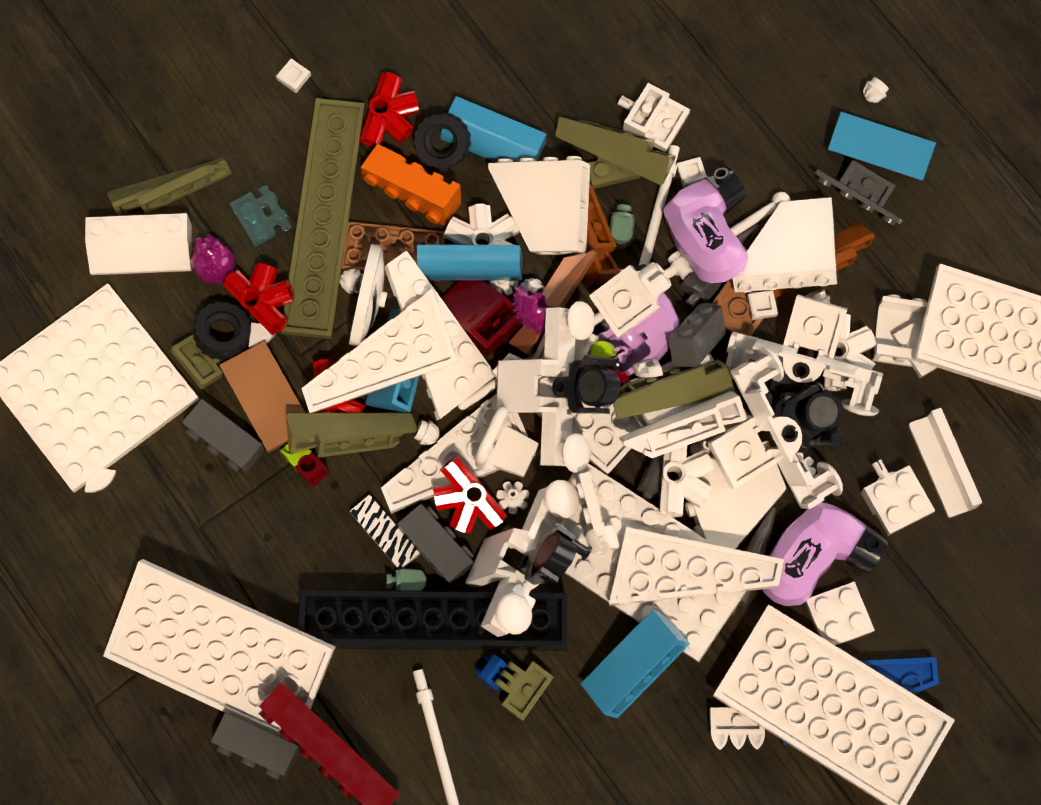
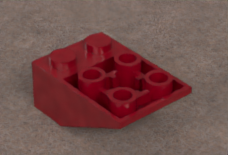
(482, 313)

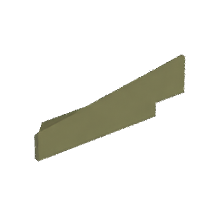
(167, 188)

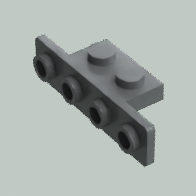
(864, 186)

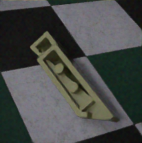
(618, 147)
(673, 389)
(346, 432)

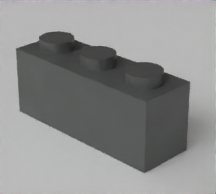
(697, 335)
(222, 437)
(436, 544)
(255, 746)

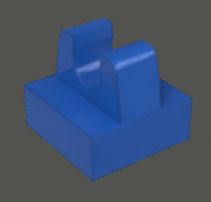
(492, 671)

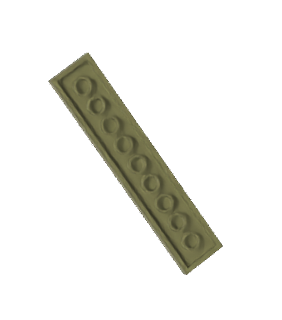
(323, 217)

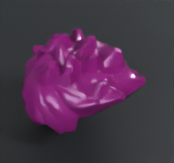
(211, 260)
(530, 308)

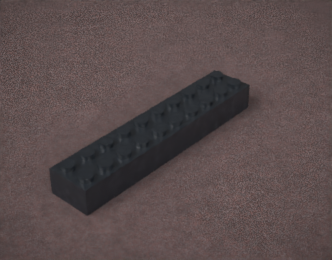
(426, 621)

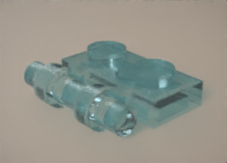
(254, 221)

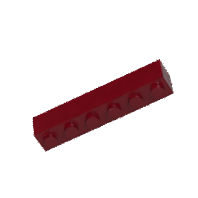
(326, 747)

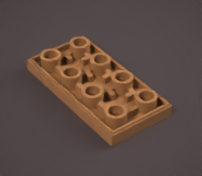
(392, 239)
(262, 393)

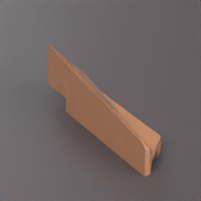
(557, 294)

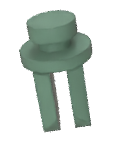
(622, 224)
(406, 580)

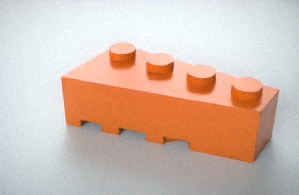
(412, 185)

